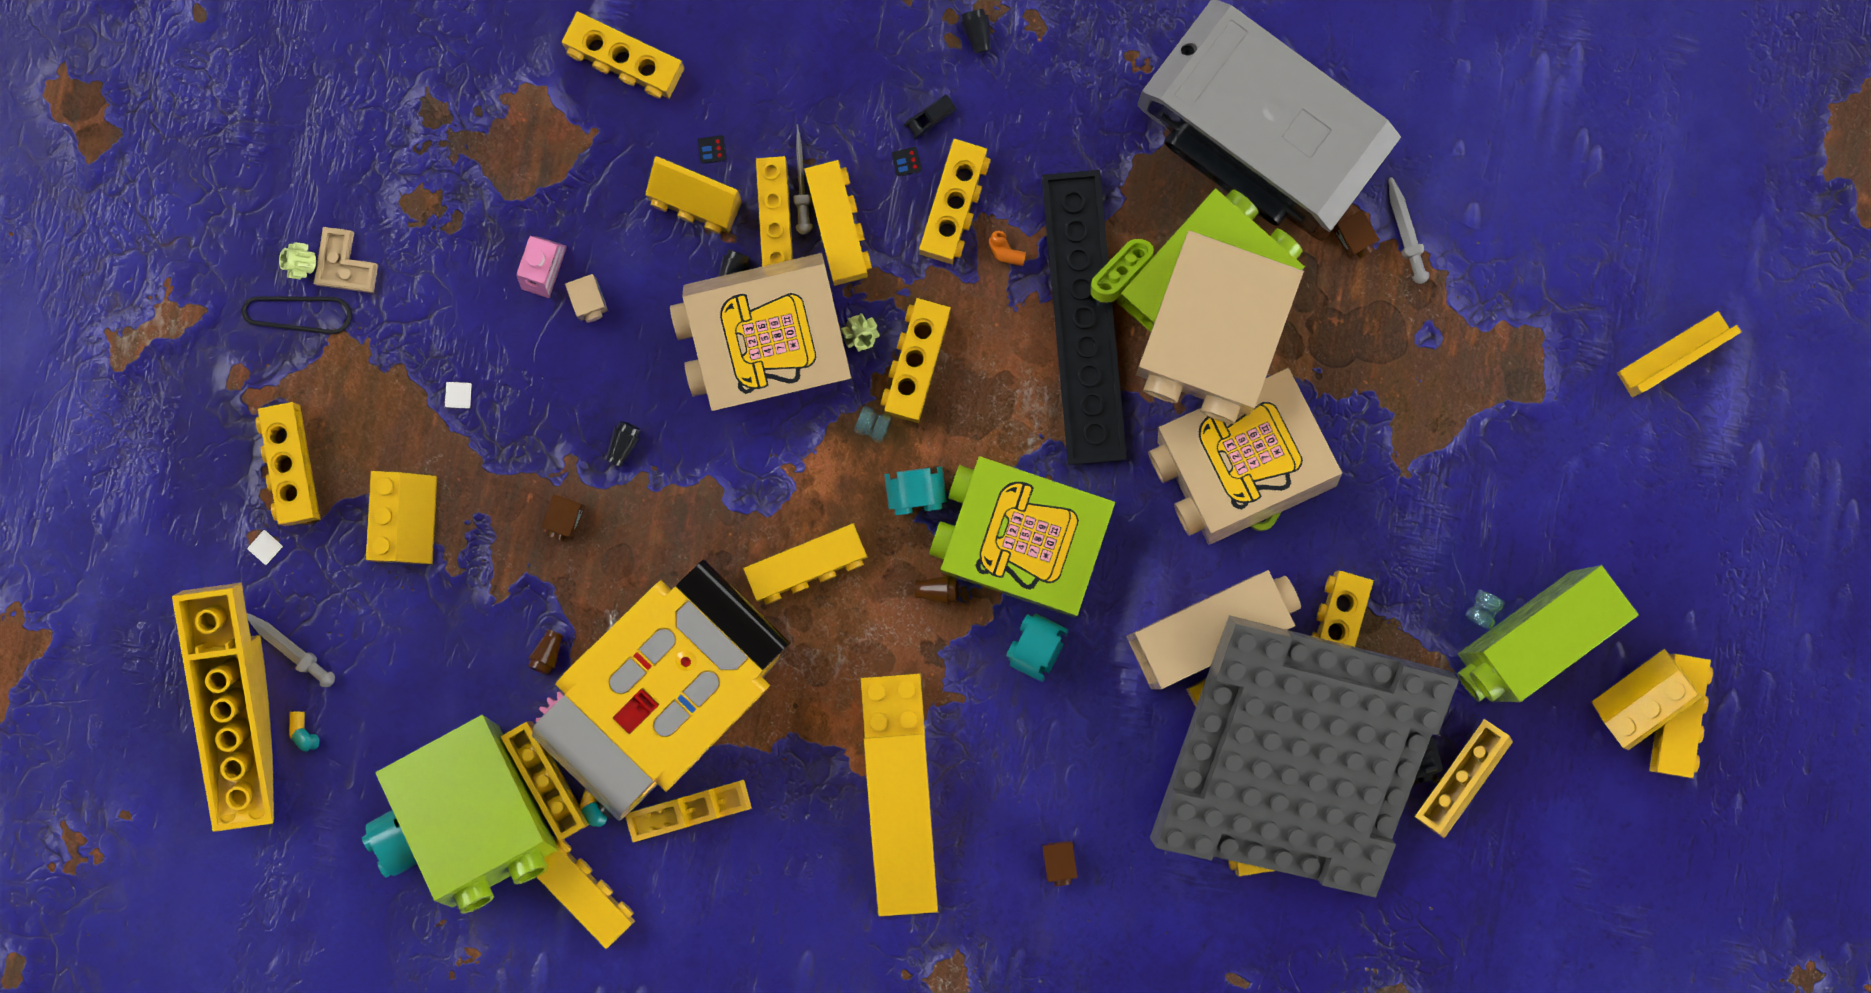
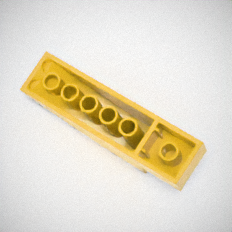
(227, 704)
(899, 795)

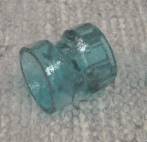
(866, 421)
(1484, 609)

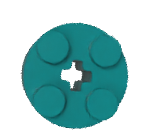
(915, 489)
(1037, 646)
(389, 845)

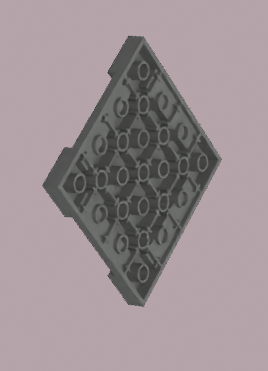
(1301, 756)

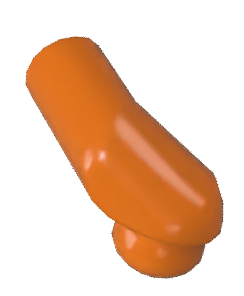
(1002, 250)

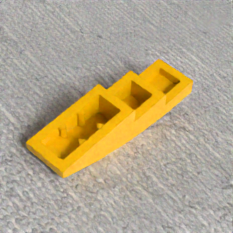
(688, 811)

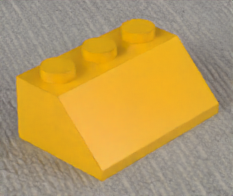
(692, 196)
(401, 517)
(1646, 700)

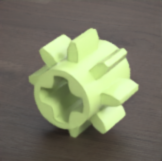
(297, 260)
(860, 332)

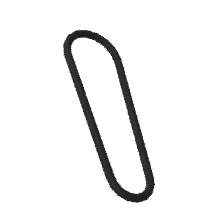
(293, 327)

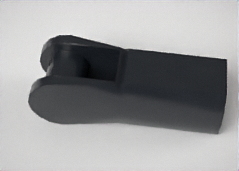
(934, 114)

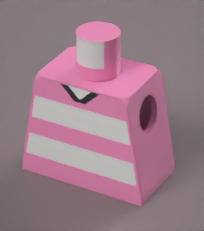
(540, 265)

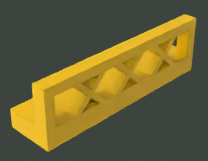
(1676, 354)

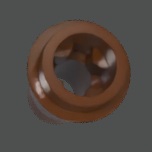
(938, 589)
(545, 655)

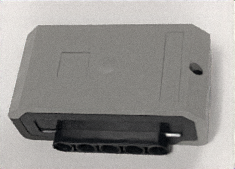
(1266, 121)

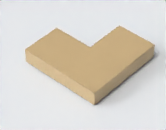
(335, 267)

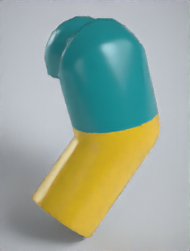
(299, 734)
(591, 811)

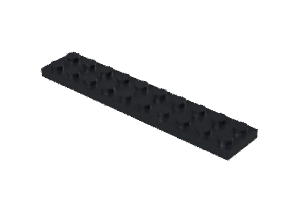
(1082, 323)

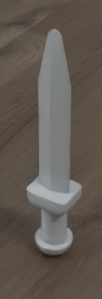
(802, 201)
(1412, 249)
(305, 661)

